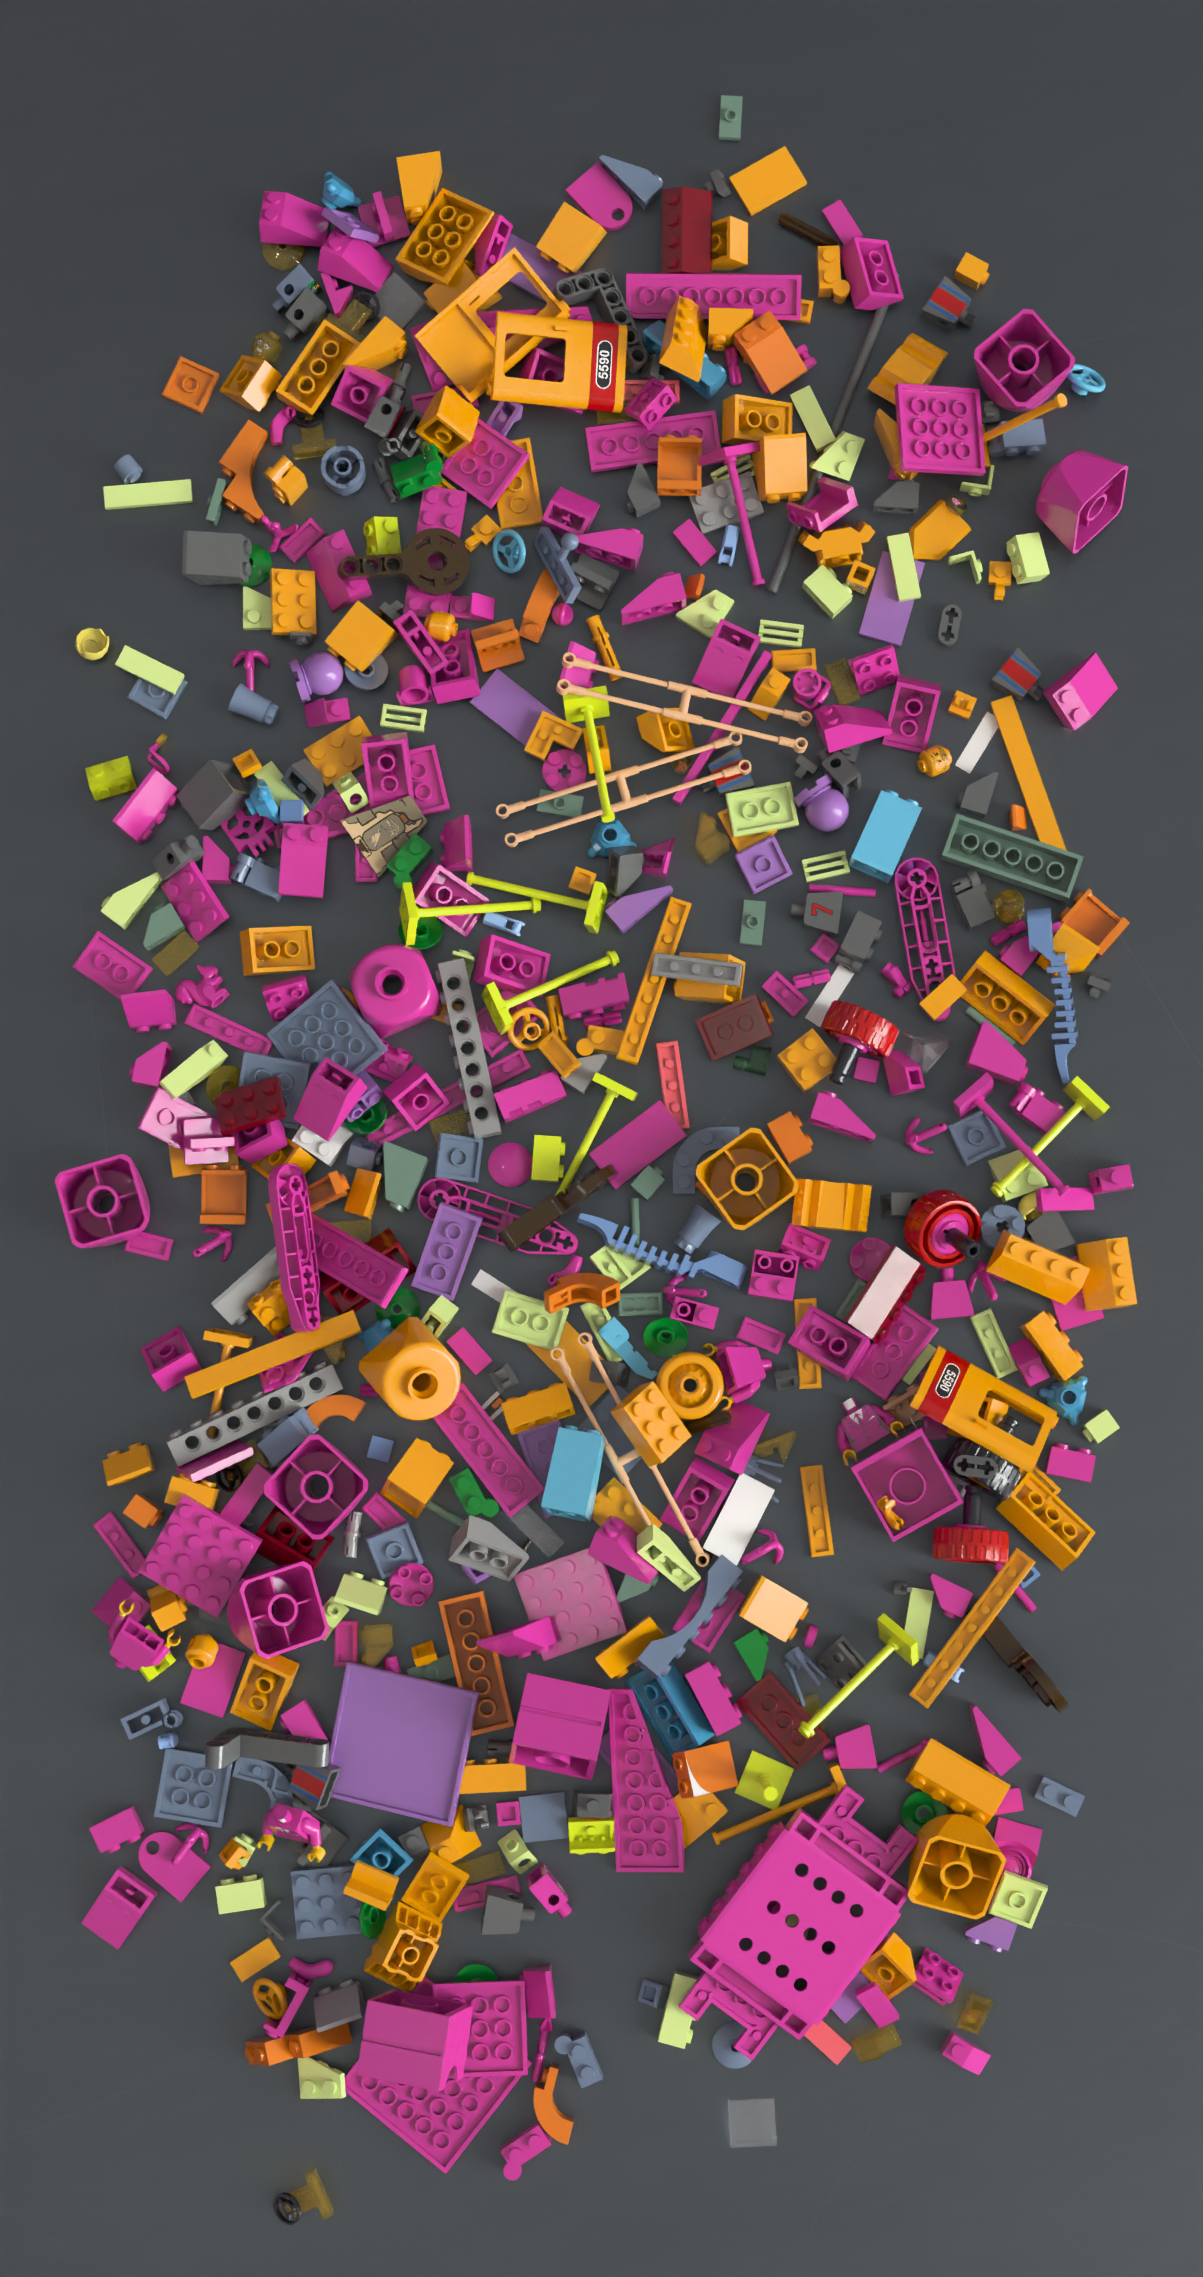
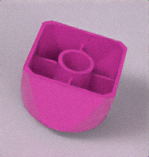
(1027, 344)
(1081, 497)
(394, 1012)
(80, 1198)
(292, 1493)
(295, 1604)

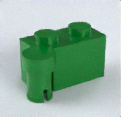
(418, 472)
(409, 860)
(472, 1495)

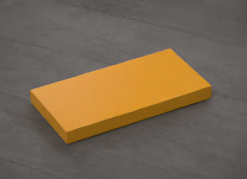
(521, 501)
(578, 1362)

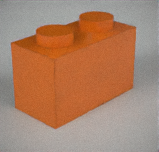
(789, 1137)
(144, 1511)

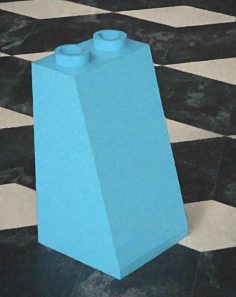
(885, 835)
(574, 1474)

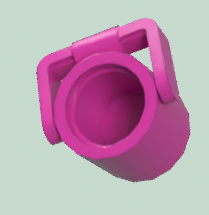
(414, 686)
(807, 687)

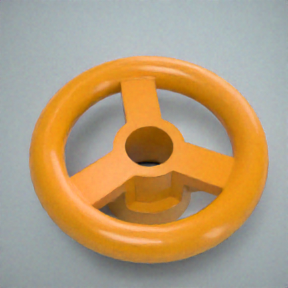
(536, 1032)
(274, 1997)

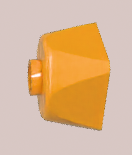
(751, 1155)
(412, 1371)
(955, 1866)

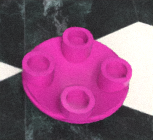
(510, 1164)
(867, 1256)
(411, 1584)

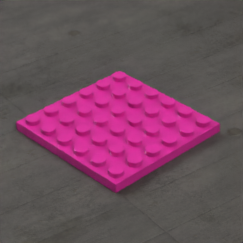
(430, 2120)

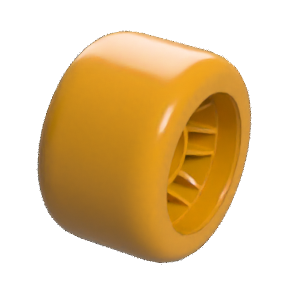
(708, 1384)

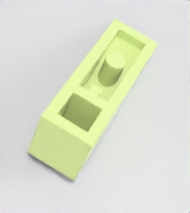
(128, 902)
(194, 1069)
(666, 1557)

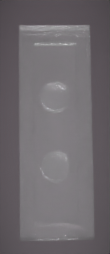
(537, 1530)

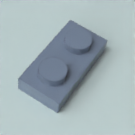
(1059, 1796)

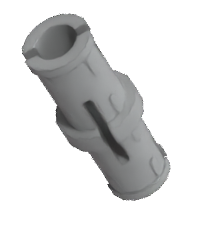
(352, 1534)

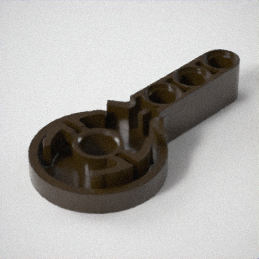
(414, 563)
(554, 1207)
(1015, 1655)

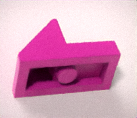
(338, 298)
(472, 607)
(327, 712)

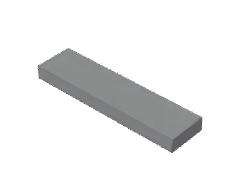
(696, 969)

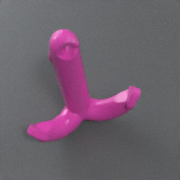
(275, 529)
(249, 664)
(912, 1139)
(223, 1236)
(984, 1276)
(671, 1291)
(763, 1549)
(190, 1840)

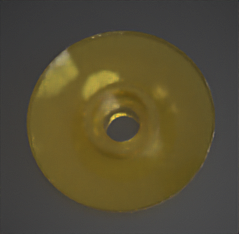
(283, 258)
(223, 1074)

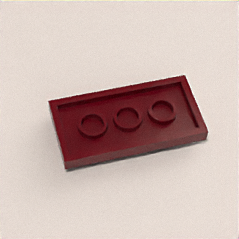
(779, 1718)

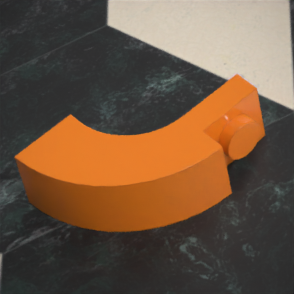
(539, 607)
(582, 1288)
(335, 1405)
(551, 2119)

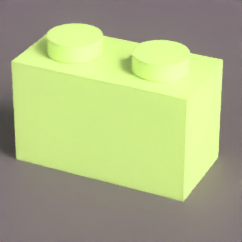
(1027, 558)
(828, 591)
(240, 1895)

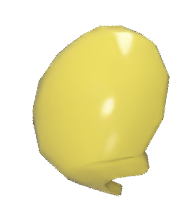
(92, 643)
(1028, 1207)

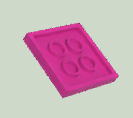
(485, 464)

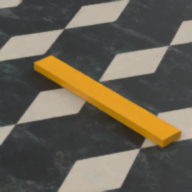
(1026, 772)
(652, 986)
(272, 1355)
(972, 1628)

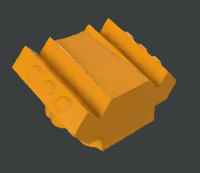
(911, 363)
(839, 544)
(831, 1205)
(404, 1948)

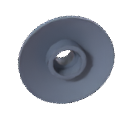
(377, 674)
(722, 2042)

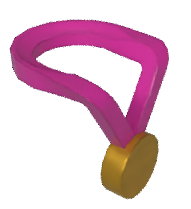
(161, 739)

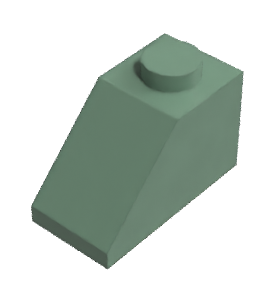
(162, 926)
(631, 1587)

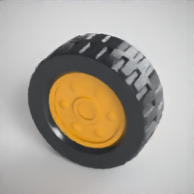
(1007, 1476)

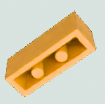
(538, 1408)
(492, 1777)

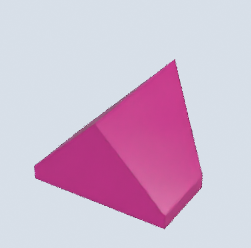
(657, 859)

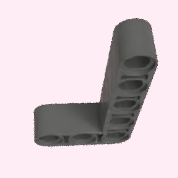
(609, 311)
(265, 1746)

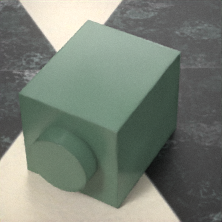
(648, 1182)

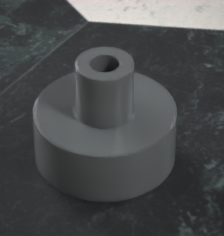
(298, 1803)

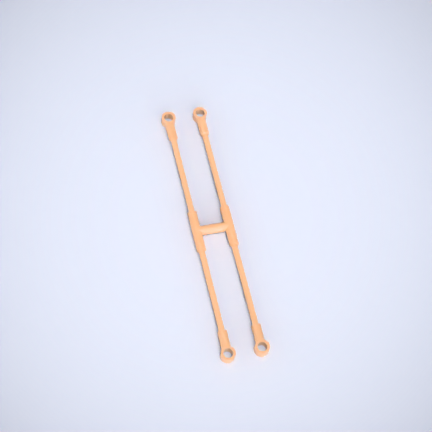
(686, 691)
(620, 776)
(618, 1462)

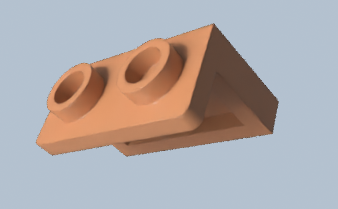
(900, 1407)

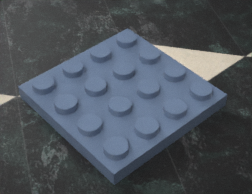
(328, 1028)

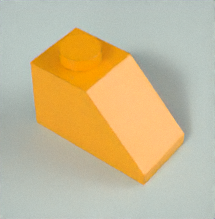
(770, 692)
(603, 747)

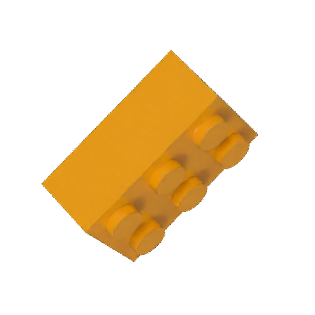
(650, 1423)

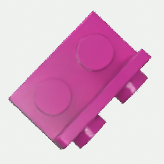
(651, 403)
(391, 1063)
(807, 1245)

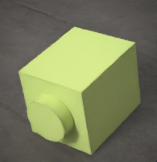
(1099, 1427)

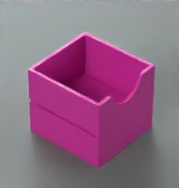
(912, 1477)
(559, 1726)
(414, 2039)

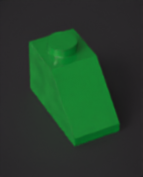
(753, 1651)

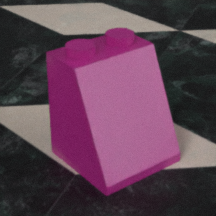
(995, 1056)

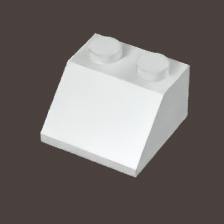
(320, 1148)

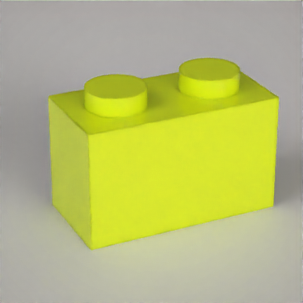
(546, 1159)

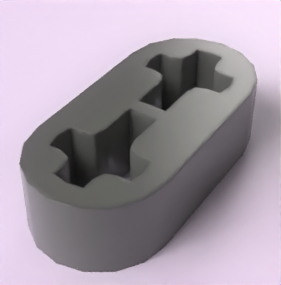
(943, 625)
(977, 1461)

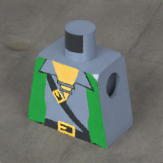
(293, 286)

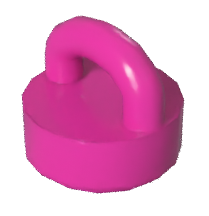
(562, 614)

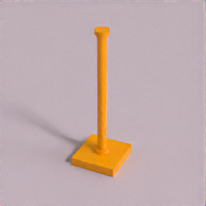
(1059, 401)
(228, 1340)
(835, 1787)

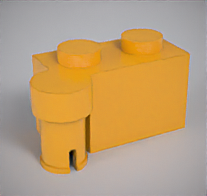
(829, 274)
(286, 480)
(600, 1040)
(166, 1607)

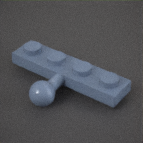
(556, 561)

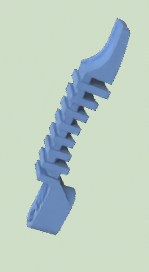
(1042, 940)
(714, 1266)

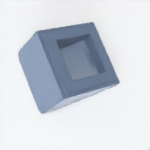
(653, 1993)

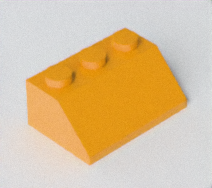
(1110, 1274)
(1052, 1346)
(628, 1647)

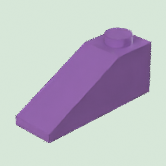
(632, 908)

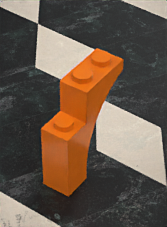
(240, 463)
(324, 1191)
(295, 2044)

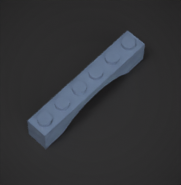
(660, 1652)

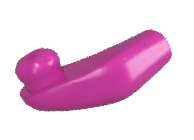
(279, 422)
(573, 1267)
(311, 1971)

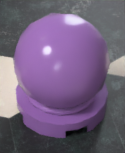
(318, 674)
(824, 806)

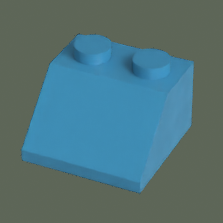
(382, 1853)

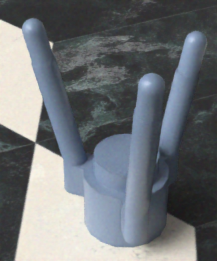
(752, 1469)
(798, 1659)

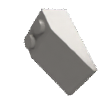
(486, 1549)
(339, 2005)

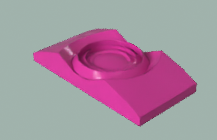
(1019, 1846)

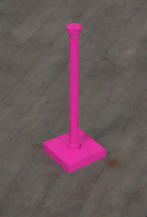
(729, 456)
(974, 1097)

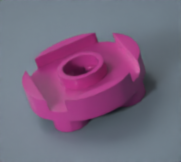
(557, 761)

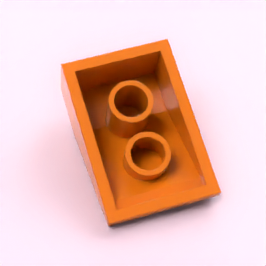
(769, 352)

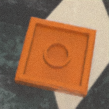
(191, 385)

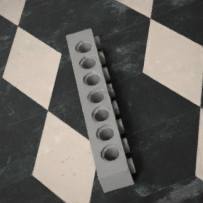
(457, 971)
(183, 1453)

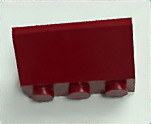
(287, 1543)

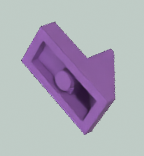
(504, 416)

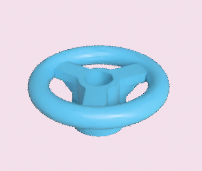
(1083, 382)
(512, 552)

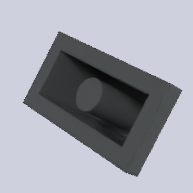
(641, 493)
(899, 499)
(305, 782)
(977, 796)
(623, 868)
(415, 1845)

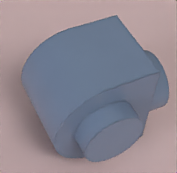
(127, 469)

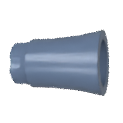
(252, 705)
(696, 1229)

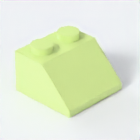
(1024, 1183)
(361, 1593)

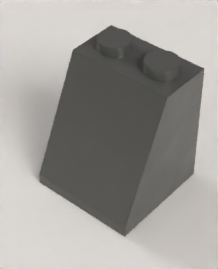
(216, 557)
(214, 794)

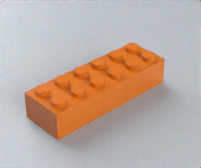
(476, 1668)

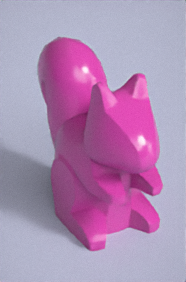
(205, 992)

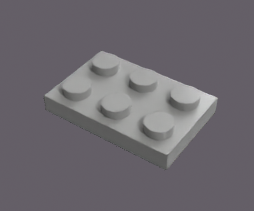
(718, 507)

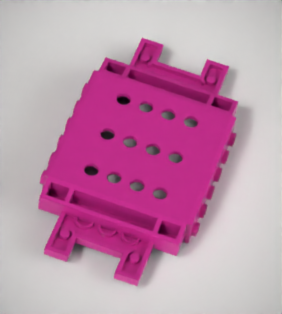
(850, 1862)

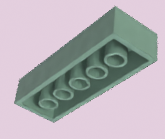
(1012, 858)

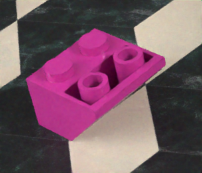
(569, 513)
(773, 1275)

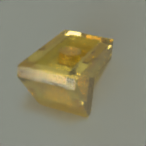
(782, 1443)
(974, 2013)
(876, 2042)

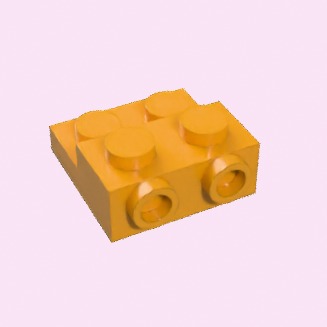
(271, 1308)

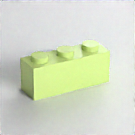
(675, 2022)

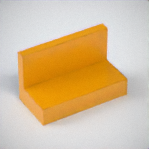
(371, 1885)

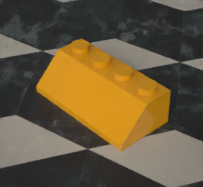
(684, 339)
(316, 368)
(1005, 998)
(1037, 1268)
(1051, 1528)
(957, 1782)

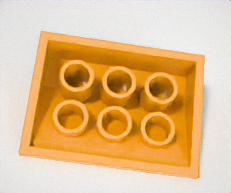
(443, 238)

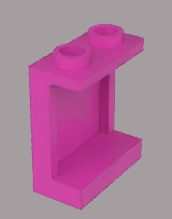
(826, 507)
(301, 1986)

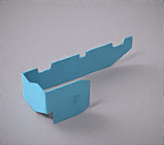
(617, 1337)

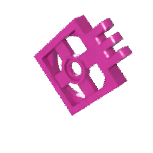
(256, 838)

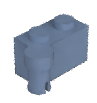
(1023, 438)
(257, 876)
(287, 1436)
(150, 1718)
(581, 2057)

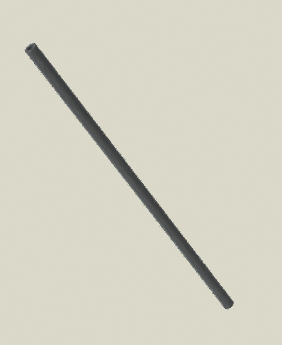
(835, 426)

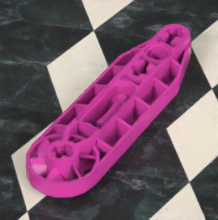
(928, 950)
(507, 1218)
(295, 1246)

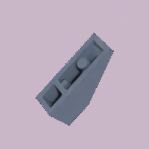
(636, 181)

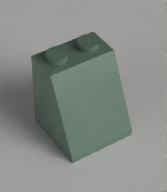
(402, 1175)

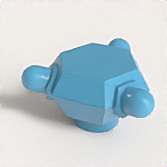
(338, 193)
(263, 801)
(608, 836)
(375, 1333)
(1066, 1397)

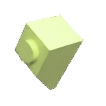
(439, 1315)

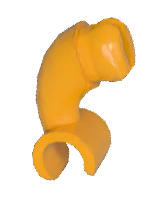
(891, 1518)

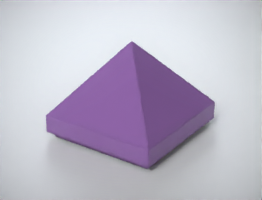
(474, 1575)

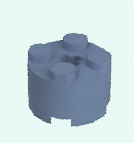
(345, 458)
(996, 1215)

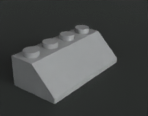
(234, 1300)

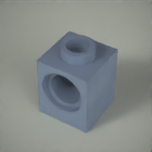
(364, 1154)

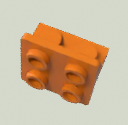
(498, 645)

